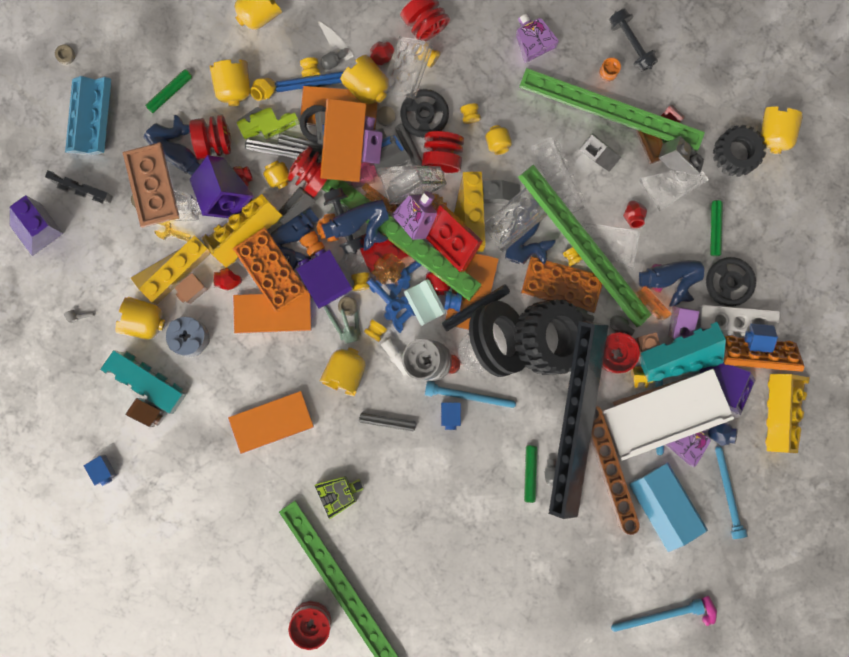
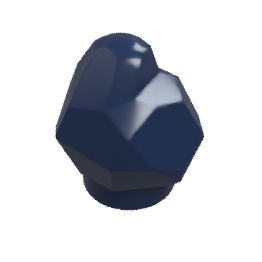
(723, 434)

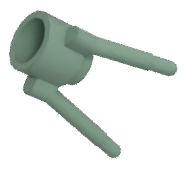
(349, 333)

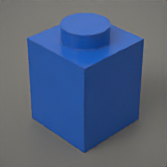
(761, 337)
(450, 415)
(100, 470)

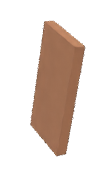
(151, 185)

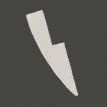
(334, 39)

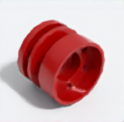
(425, 18)
(206, 137)
(443, 151)
(307, 170)
(628, 349)
(311, 636)

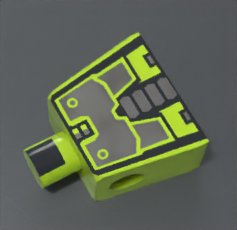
(338, 494)

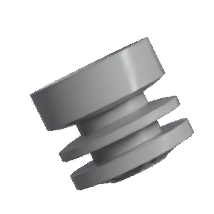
(417, 362)

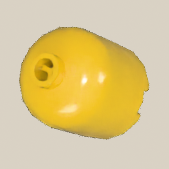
(256, 12)
(230, 81)
(366, 81)
(780, 129)
(139, 319)
(344, 371)

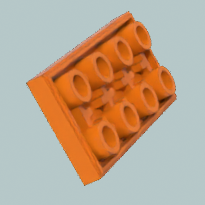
(318, 96)
(343, 140)
(270, 270)
(483, 270)
(561, 282)
(256, 315)
(784, 357)
(271, 422)

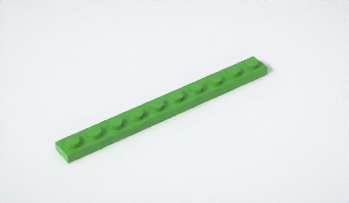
(609, 108)
(584, 245)
(417, 249)
(337, 581)

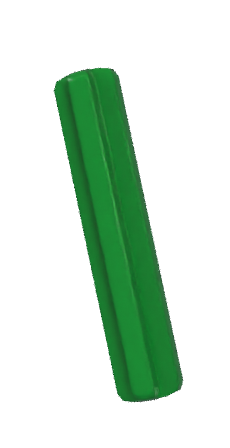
(168, 91)
(716, 228)
(530, 474)

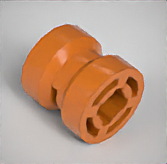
(612, 65)
(311, 242)

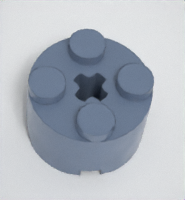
(182, 327)

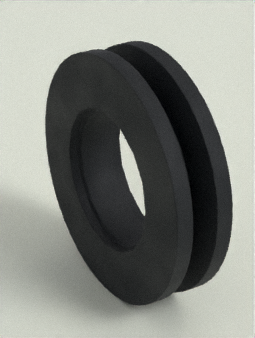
(483, 339)

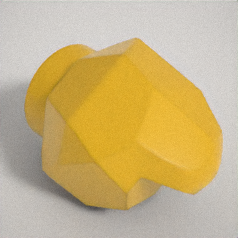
(262, 88)

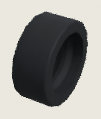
(304, 118)

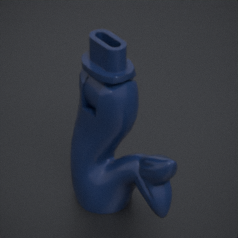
(175, 153)
(353, 219)
(293, 232)
(519, 254)
(668, 274)

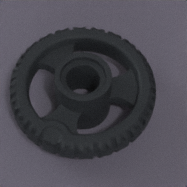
(439, 106)
(724, 297)

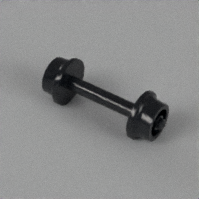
(620, 20)
(335, 196)

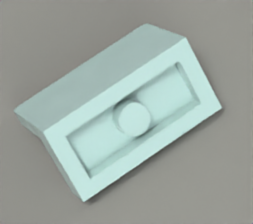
(424, 302)

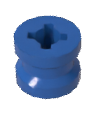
(453, 301)

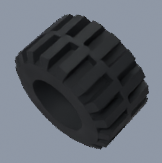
(752, 143)

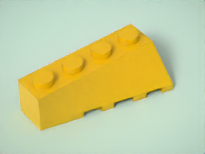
(470, 204)
(167, 273)

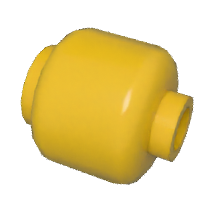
(498, 140)
(276, 174)

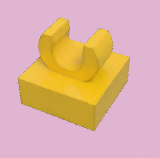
(639, 376)

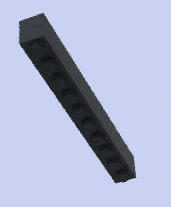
(578, 419)

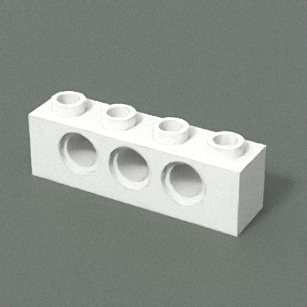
(728, 314)

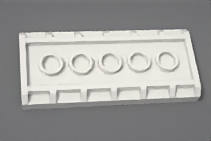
(668, 414)

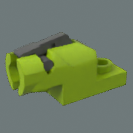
(265, 121)

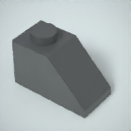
(499, 191)

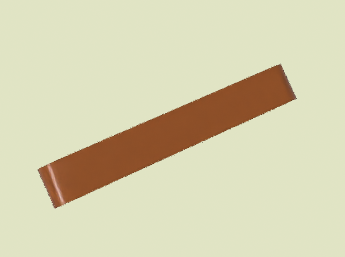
(617, 476)

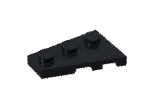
(80, 190)

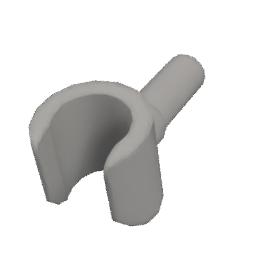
(71, 317)

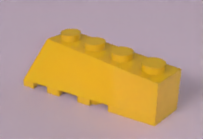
(254, 216)
(785, 412)

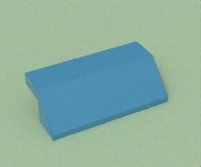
(88, 115)
(668, 507)

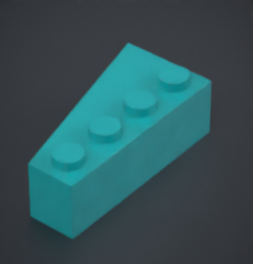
(685, 354)
(144, 380)

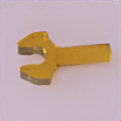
(172, 232)

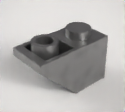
(600, 152)
(681, 156)

